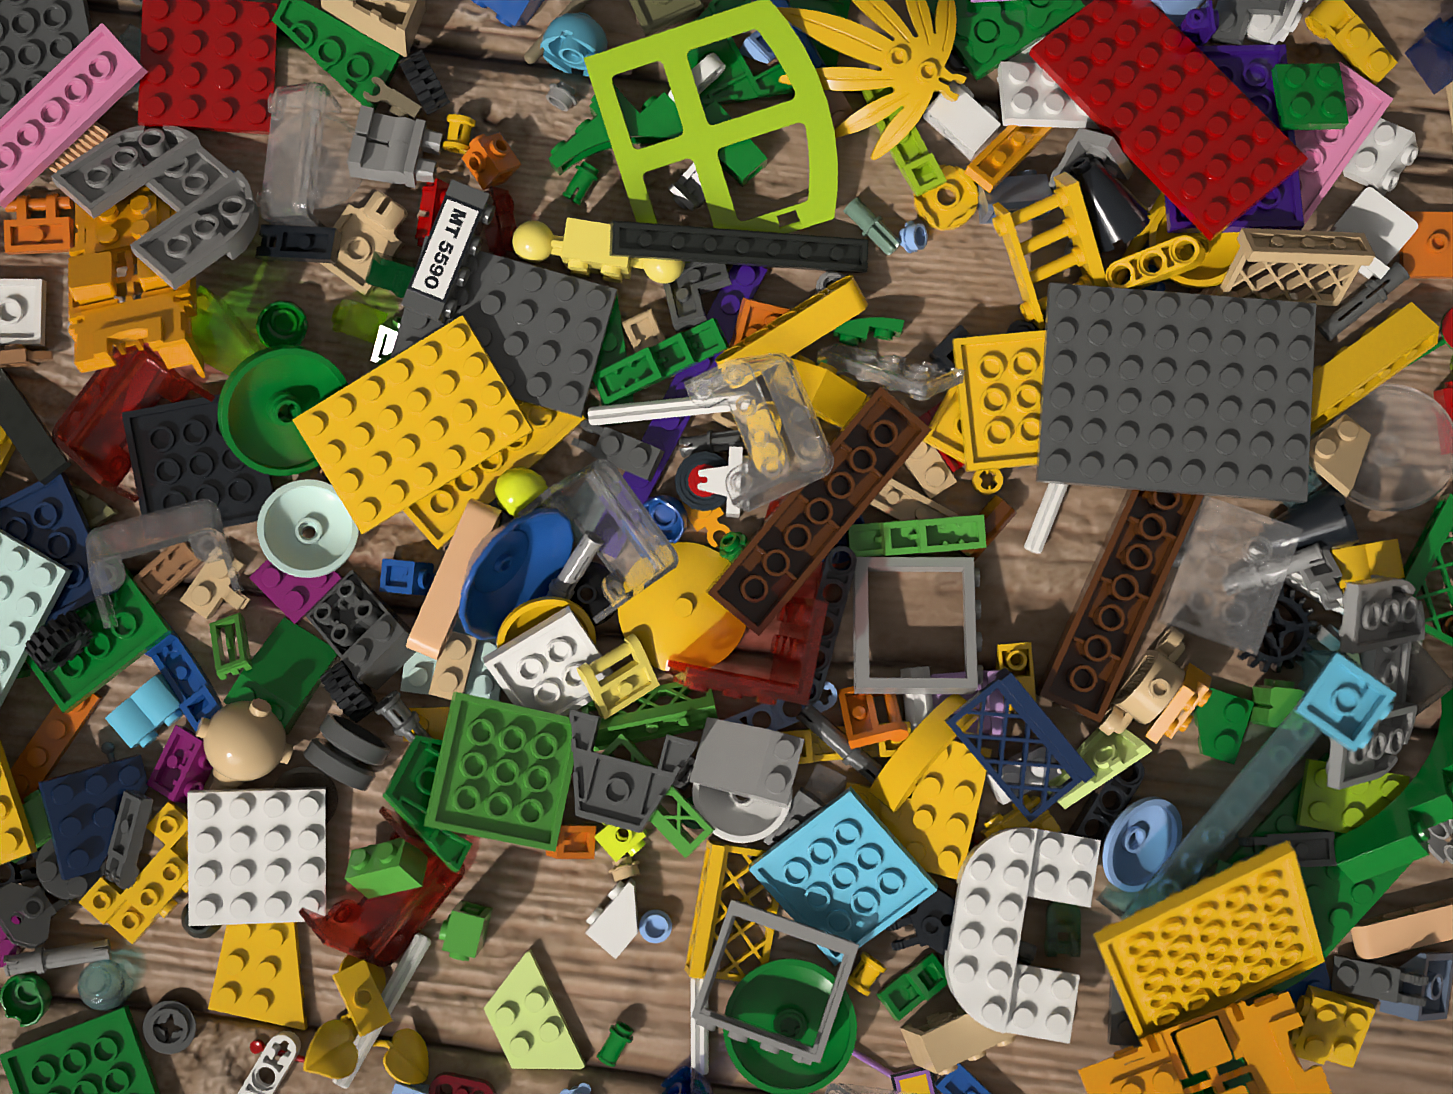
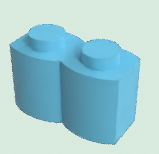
(146, 712)

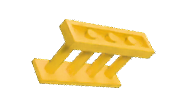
(1075, 226)

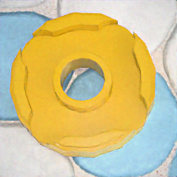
(953, 215)

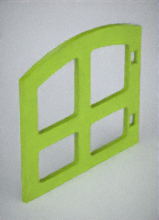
(702, 140)

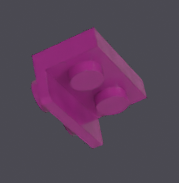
(181, 766)

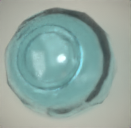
(104, 985)

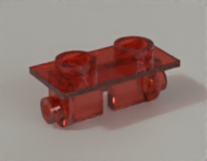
(501, 235)

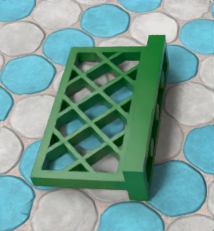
(1422, 558)

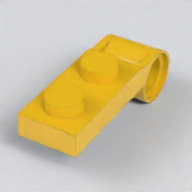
(1351, 38)

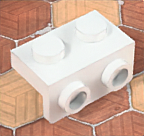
(1382, 157)

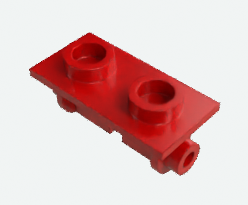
(431, 202)

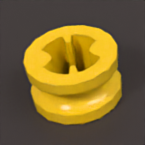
(997, 479)

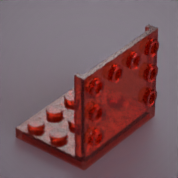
(792, 667)

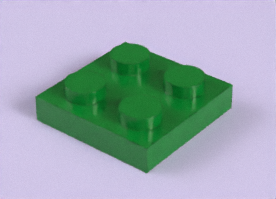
(1309, 96)

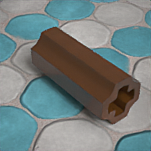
(996, 517)

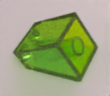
(220, 333)

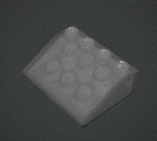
(1229, 575)

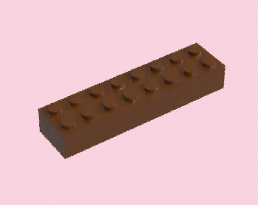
(818, 514)
(1117, 600)

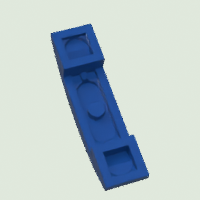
(185, 678)

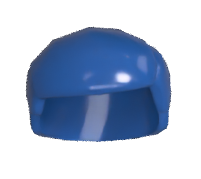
(668, 515)

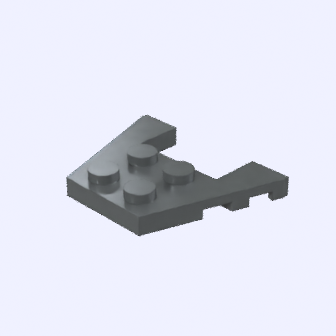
(616, 788)

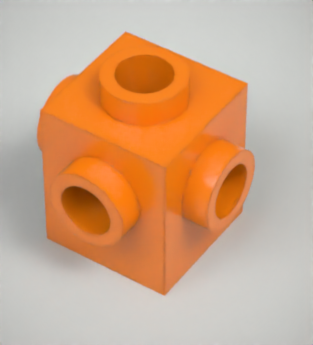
(490, 160)

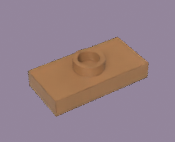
(167, 571)

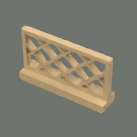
(1297, 250)

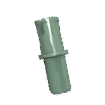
(872, 226)

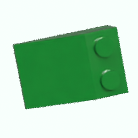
(285, 672)

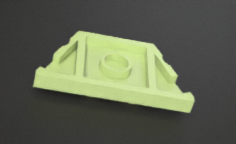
(531, 1021)

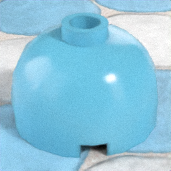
(572, 39)

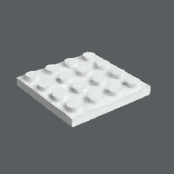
(256, 855)

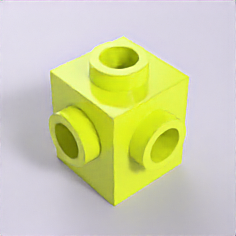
(619, 845)

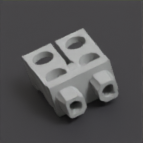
(393, 149)

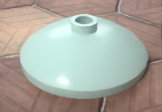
(304, 506)

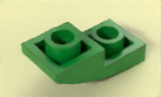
(857, 330)

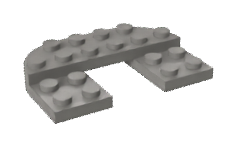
(211, 202)
(1381, 624)

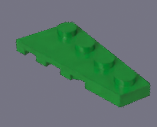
(338, 48)

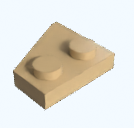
(1339, 453)

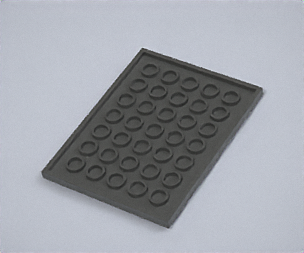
(1176, 393)

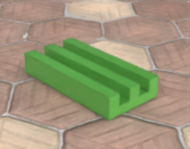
(243, 645)

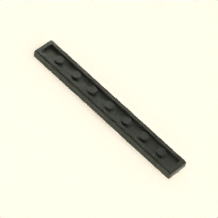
(738, 247)

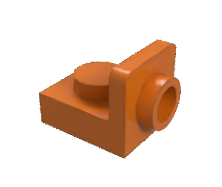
(575, 842)

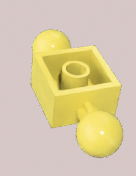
(587, 251)

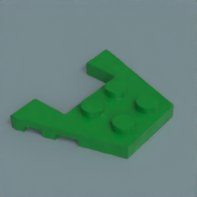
(736, 80)
(410, 795)

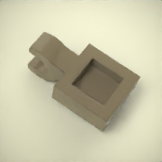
(400, 104)

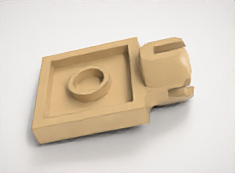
(363, 233)

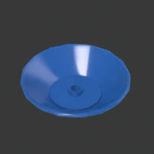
(512, 568)

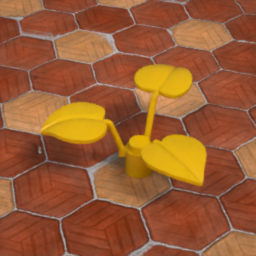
(336, 1055)

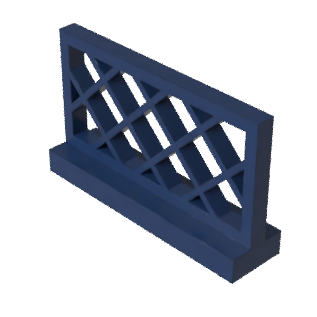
(1042, 727)

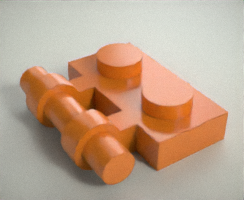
(39, 234)

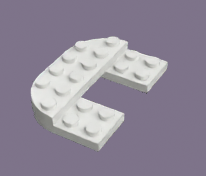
(989, 923)

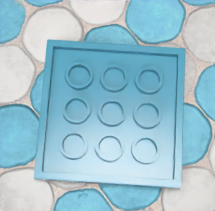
(843, 873)

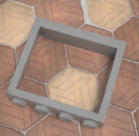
(971, 612)
(770, 1040)

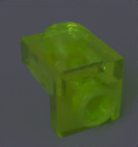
(357, 320)

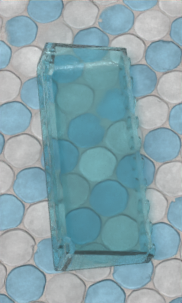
(1234, 807)

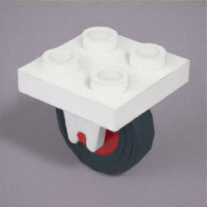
(702, 480)

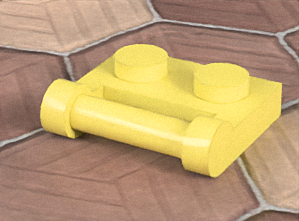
(622, 685)

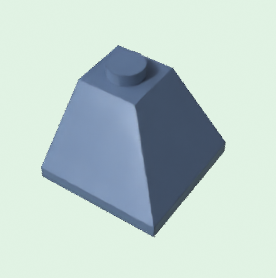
(1439, 969)

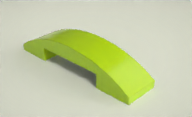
(911, 153)

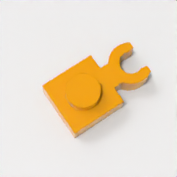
(707, 520)

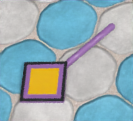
(913, 1080)

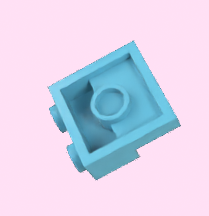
(1345, 702)

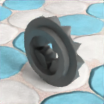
(158, 1036)

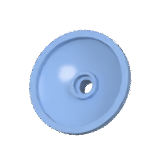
(1141, 842)

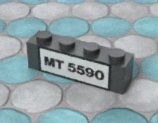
(448, 252)

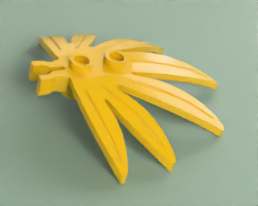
(906, 63)

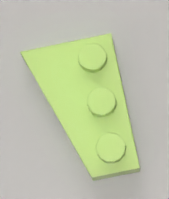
(1106, 758)

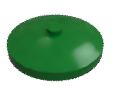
(263, 400)
(789, 1000)

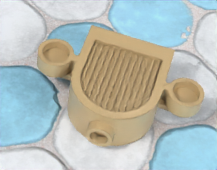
(1147, 686)

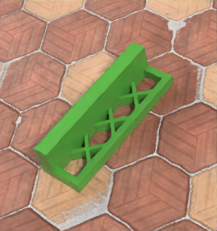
(656, 721)
(662, 819)

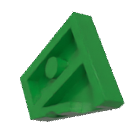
(1222, 725)

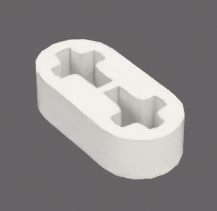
(706, 72)

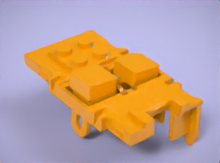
(103, 321)
(1254, 1034)

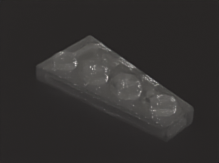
(890, 371)

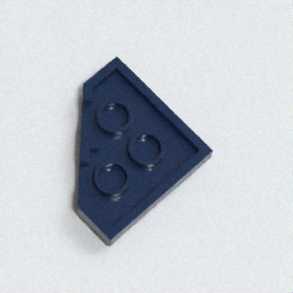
(84, 811)

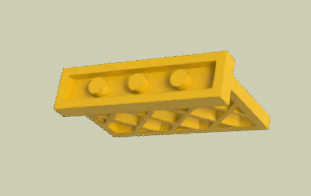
(707, 915)

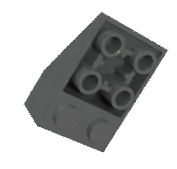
(362, 630)

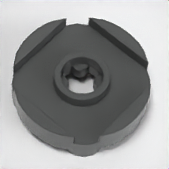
(50, 877)

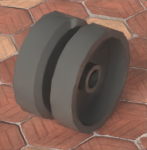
(347, 752)

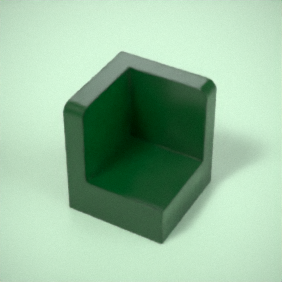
(390, 273)

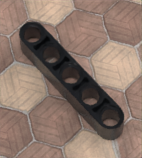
(835, 610)
(1095, 809)

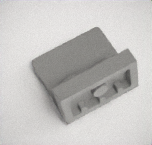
(1098, 146)

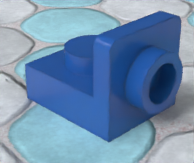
(406, 577)

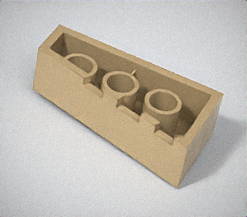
(950, 1040)

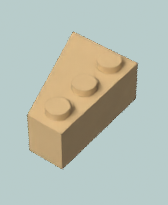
(385, 21)

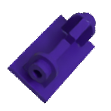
(1200, 23)

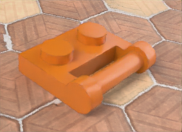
(862, 719)

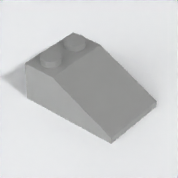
(747, 761)

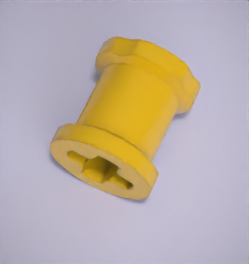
(465, 125)
(866, 973)

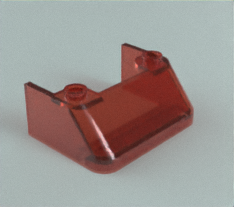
(93, 423)
(385, 925)

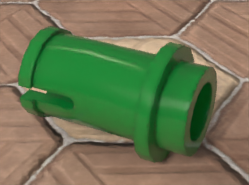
(583, 179)
(615, 1043)

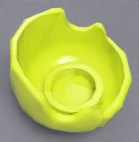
(518, 488)

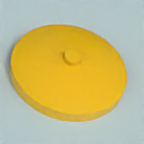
(678, 616)

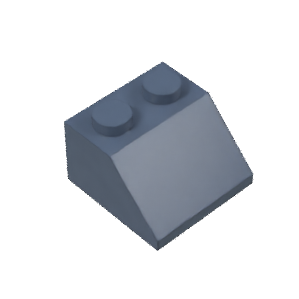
(1014, 194)

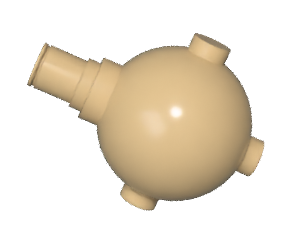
(243, 743)

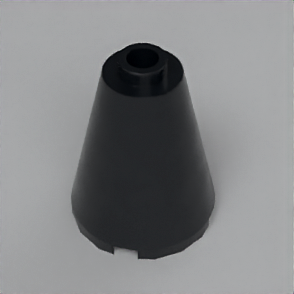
(1109, 204)
(1322, 520)

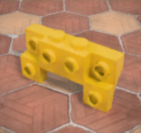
(156, 886)

